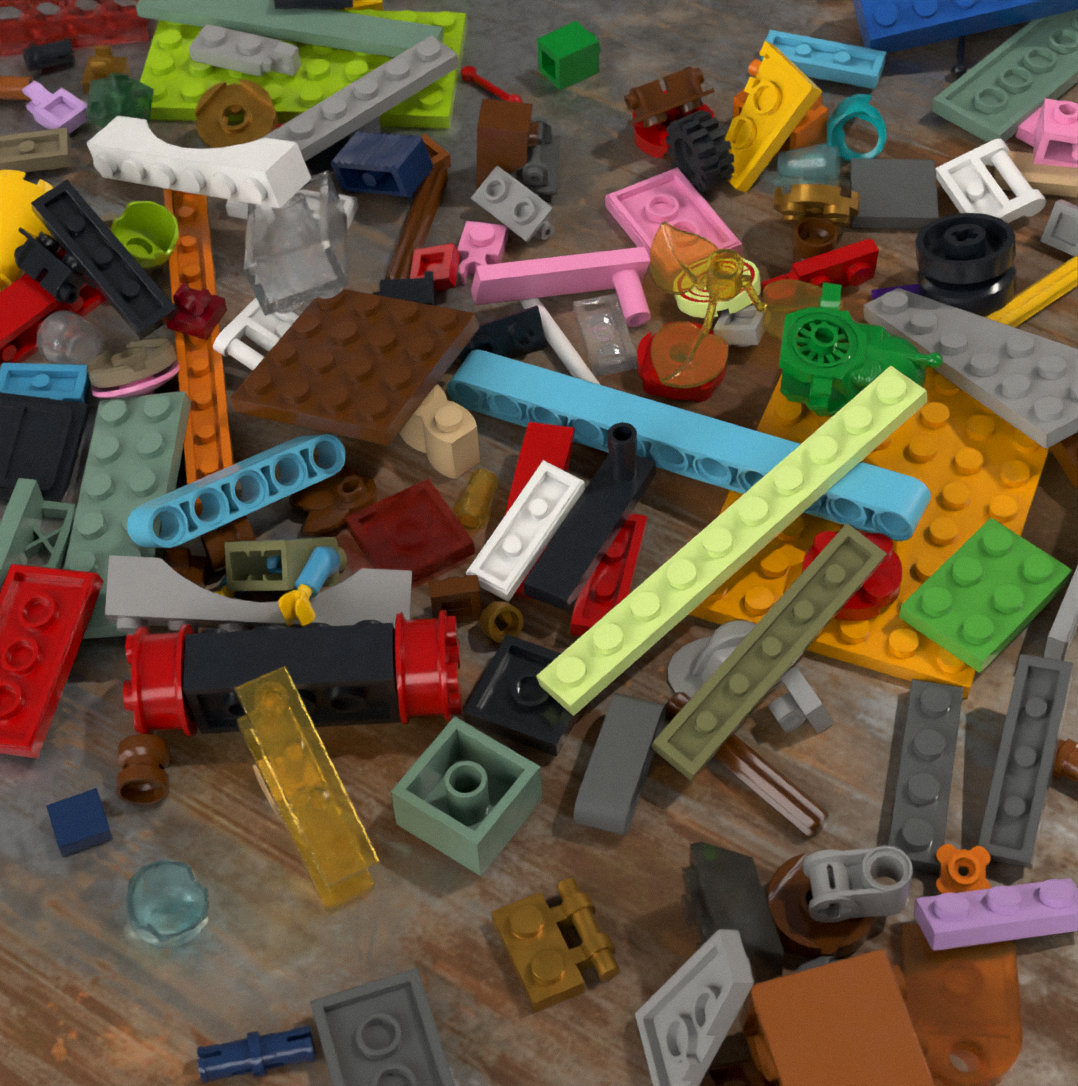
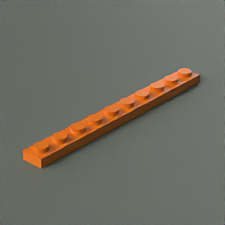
(201, 367)

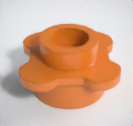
(952, 859)

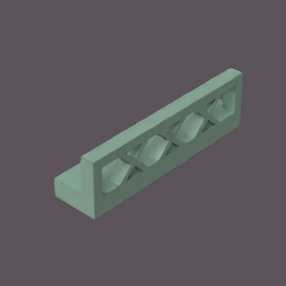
(22, 526)

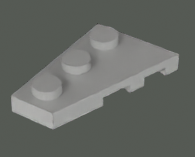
(694, 1011)

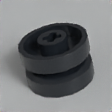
(967, 262)

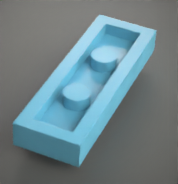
(831, 59)

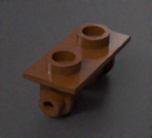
(682, 92)

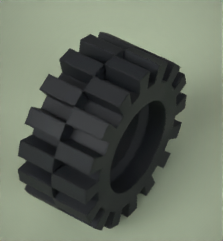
(700, 150)

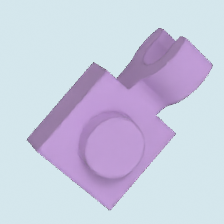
(55, 109)

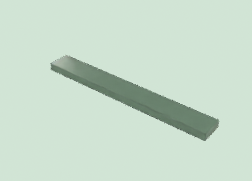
(300, 25)

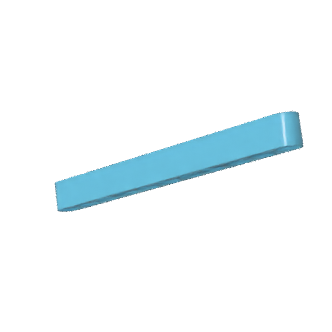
(680, 440)

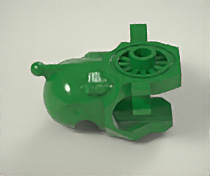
(840, 355)

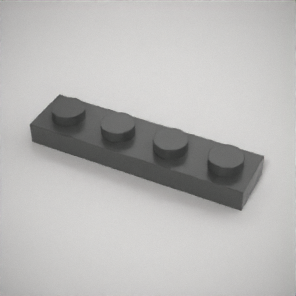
(1026, 760)
(925, 773)

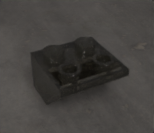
(728, 895)

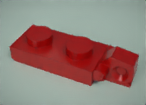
(842, 266)

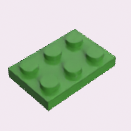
(985, 594)

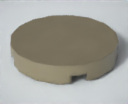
(135, 363)

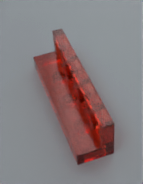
(103, 25)

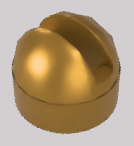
(509, 616)

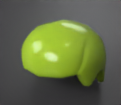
(147, 232)

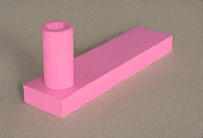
(569, 275)

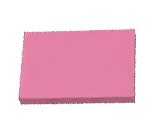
(669, 200)

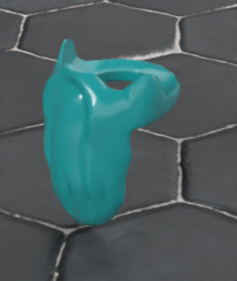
(851, 107)

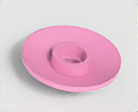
(138, 388)

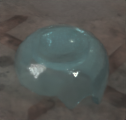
(166, 904)

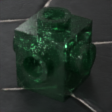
(118, 97)

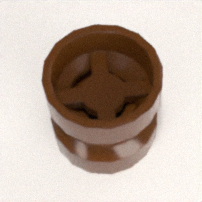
(813, 237)
(231, 532)
(143, 766)

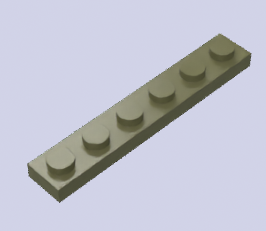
(768, 652)

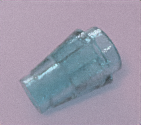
(811, 163)

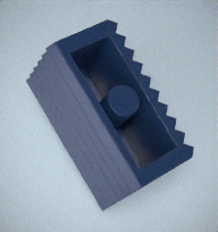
(382, 164)

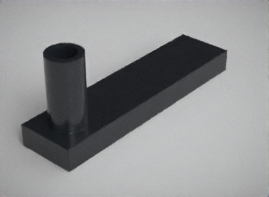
(104, 259)
(592, 522)

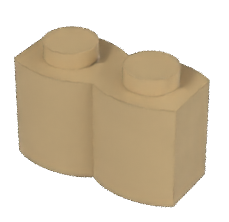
(444, 433)

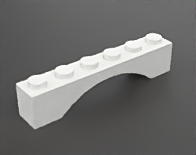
(252, 172)

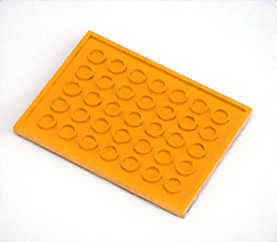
(974, 472)

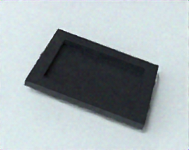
(39, 443)

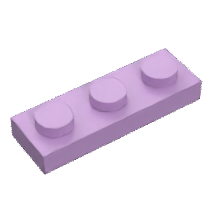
(998, 913)

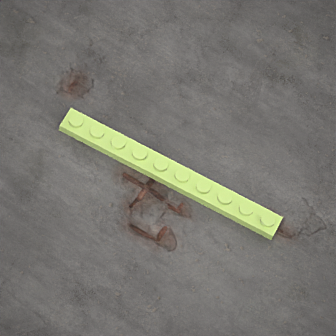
(730, 540)

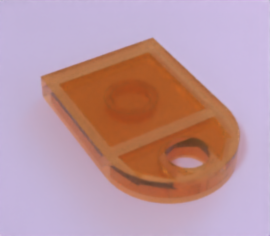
(964, 1002)

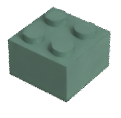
(467, 795)

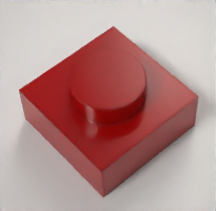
(441, 260)

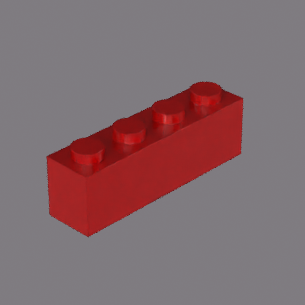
(24, 309)

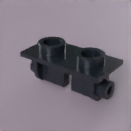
(42, 255)
(509, 335)

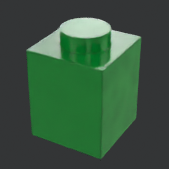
(568, 55)

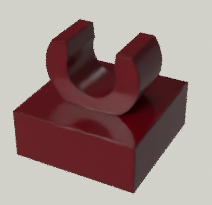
(196, 312)

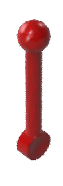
(470, 74)

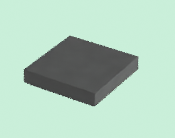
(894, 193)

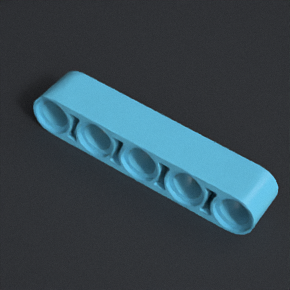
(219, 495)

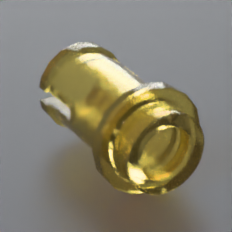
(473, 507)

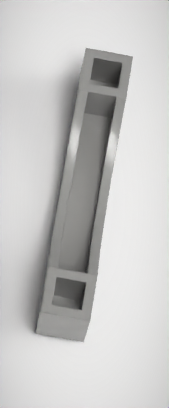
(152, 593)

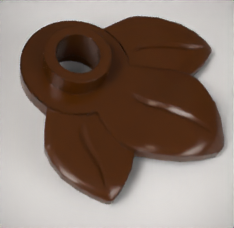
(334, 500)

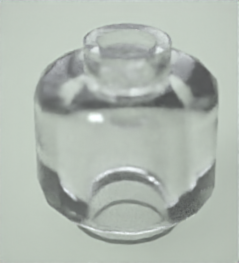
(69, 339)

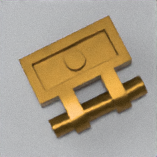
(539, 951)

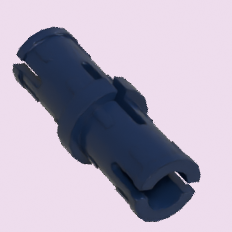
(256, 1054)

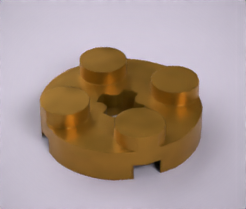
(222, 101)
(816, 200)

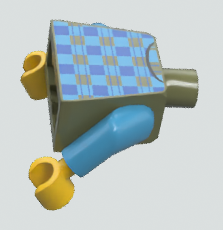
(284, 565)

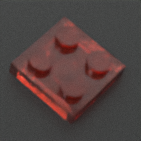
(411, 532)

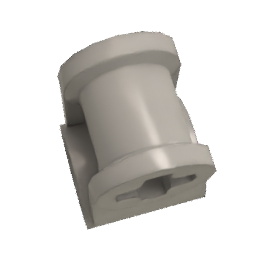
(854, 883)

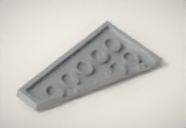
(1002, 367)

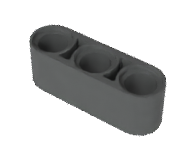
(619, 764)

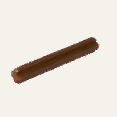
(418, 223)
(763, 778)

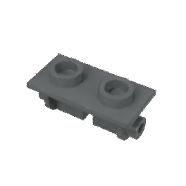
(542, 164)

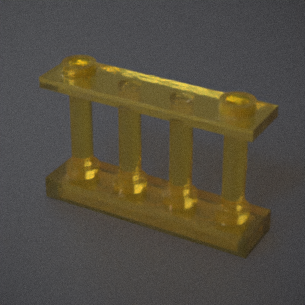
(306, 789)

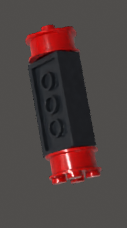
(339, 671)

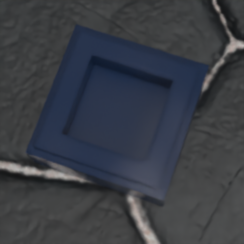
(79, 822)

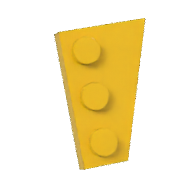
(771, 112)

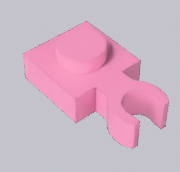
(480, 246)

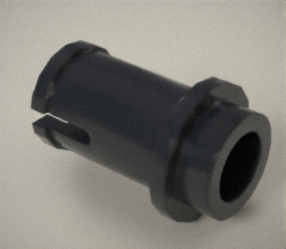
(48, 55)

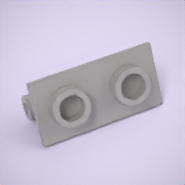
(515, 205)

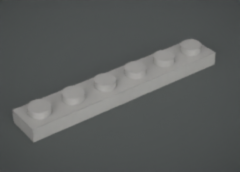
(368, 97)

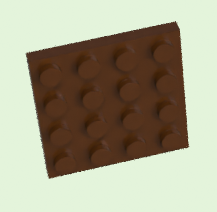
(356, 365)

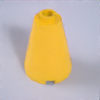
(16, 213)

